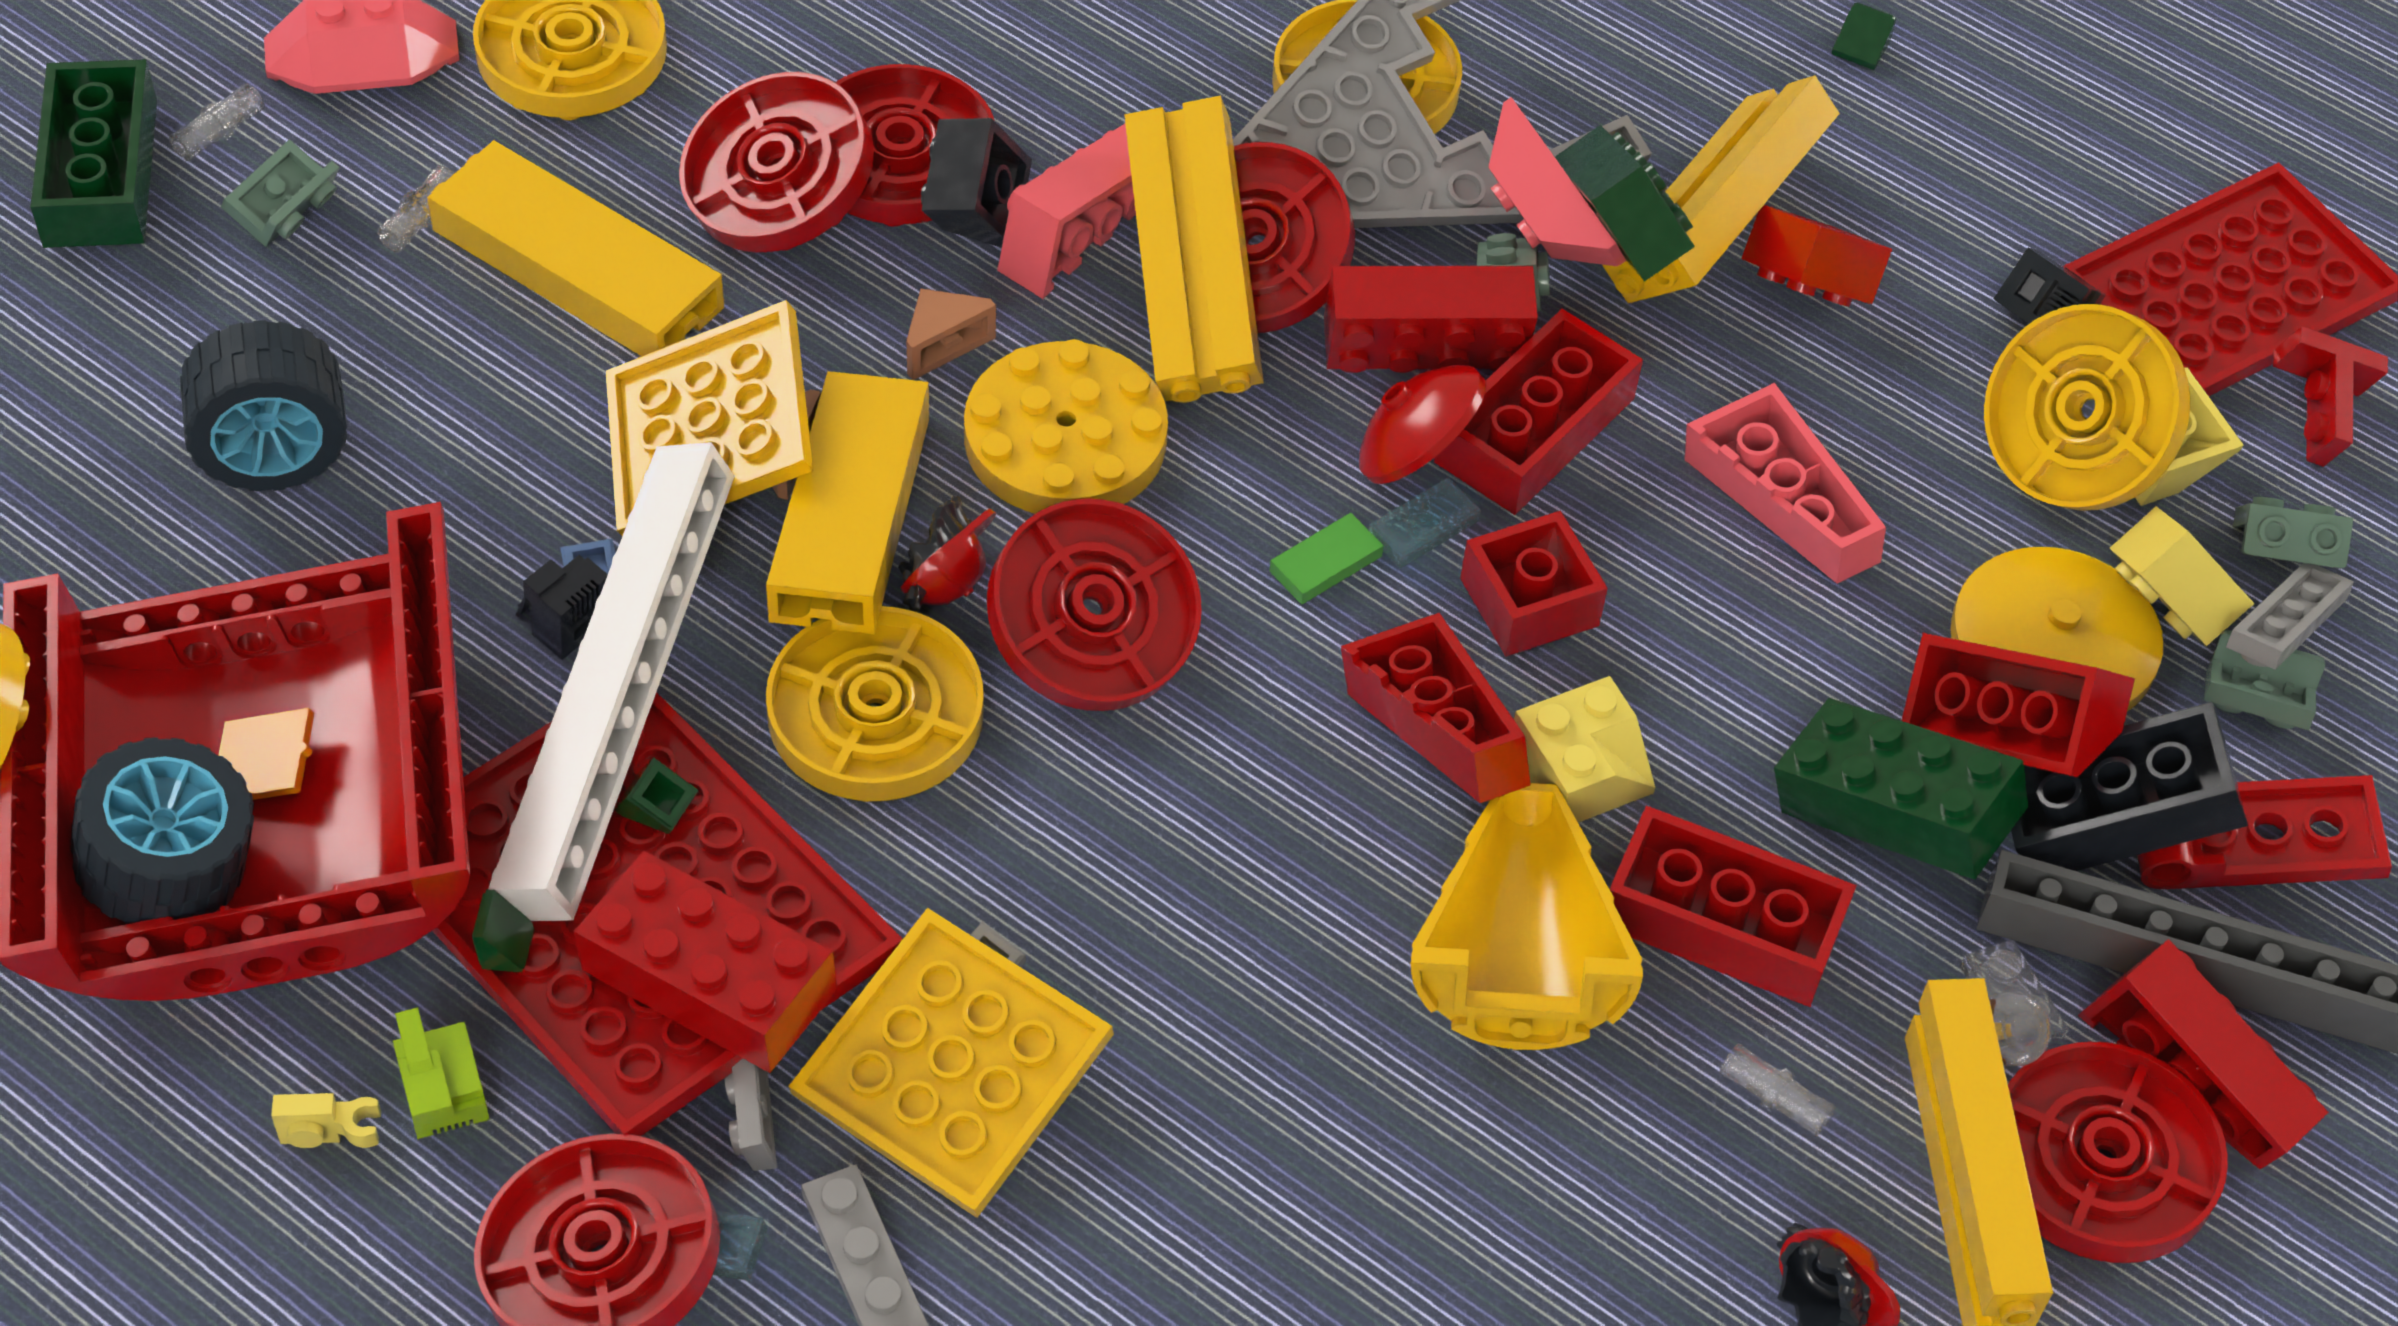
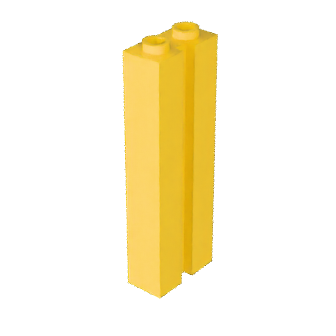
(1735, 179)
(1193, 250)
(575, 251)
(852, 505)
(1976, 1157)

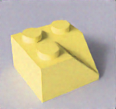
(2205, 446)
(2171, 565)
(1588, 748)

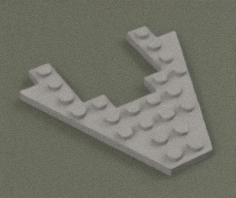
(1370, 134)

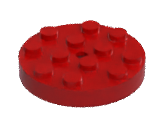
(903, 117)
(776, 162)
(1304, 225)
(1104, 556)
(2154, 1123)
(589, 1193)

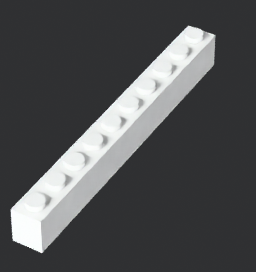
(612, 683)

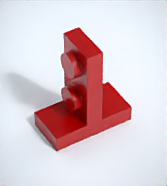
(2333, 375)

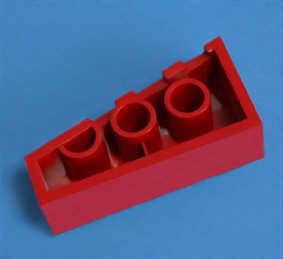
(1439, 704)
(2184, 1021)

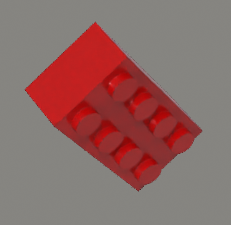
(1427, 316)
(1542, 410)
(1730, 905)
(706, 961)

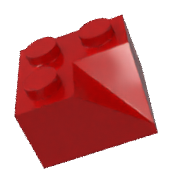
(1815, 257)
(1533, 583)

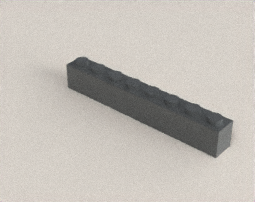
(2240, 959)

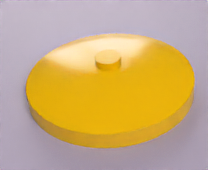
(2063, 610)

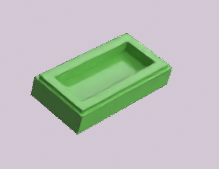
(1326, 558)

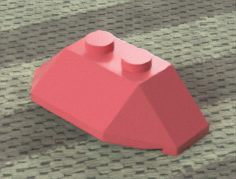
(359, 44)
(1545, 195)

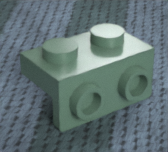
(279, 192)
(1506, 250)
(2294, 535)
(2281, 695)

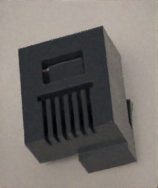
(2042, 286)
(562, 602)

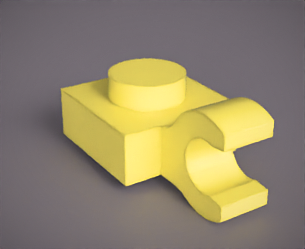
(319, 1119)

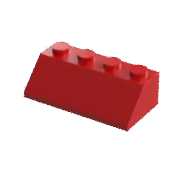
(2017, 703)

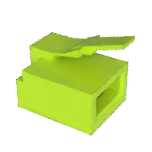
(438, 1075)

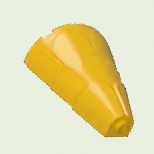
(1526, 932)

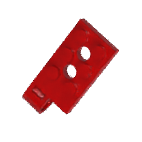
(2300, 855)

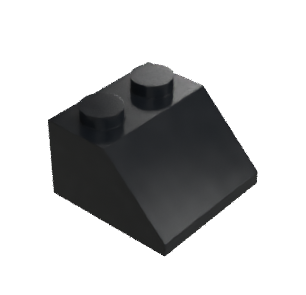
(972, 178)

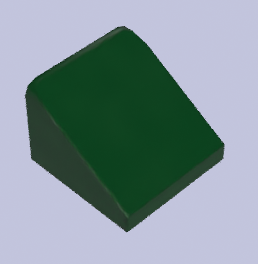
(1864, 36)
(656, 797)
(501, 934)

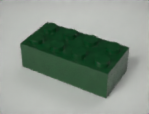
(94, 153)
(1628, 200)
(1902, 787)

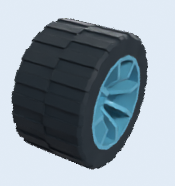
(263, 406)
(161, 831)

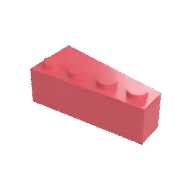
(1066, 212)
(1788, 481)

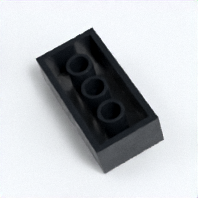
(2145, 792)

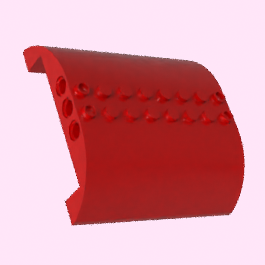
(330, 872)

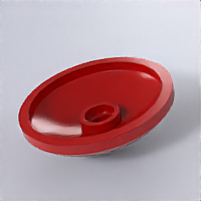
(1419, 421)

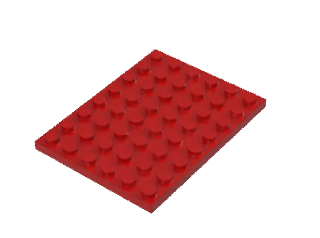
(607, 1045)

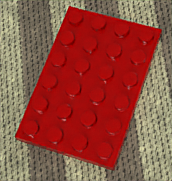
(2241, 275)

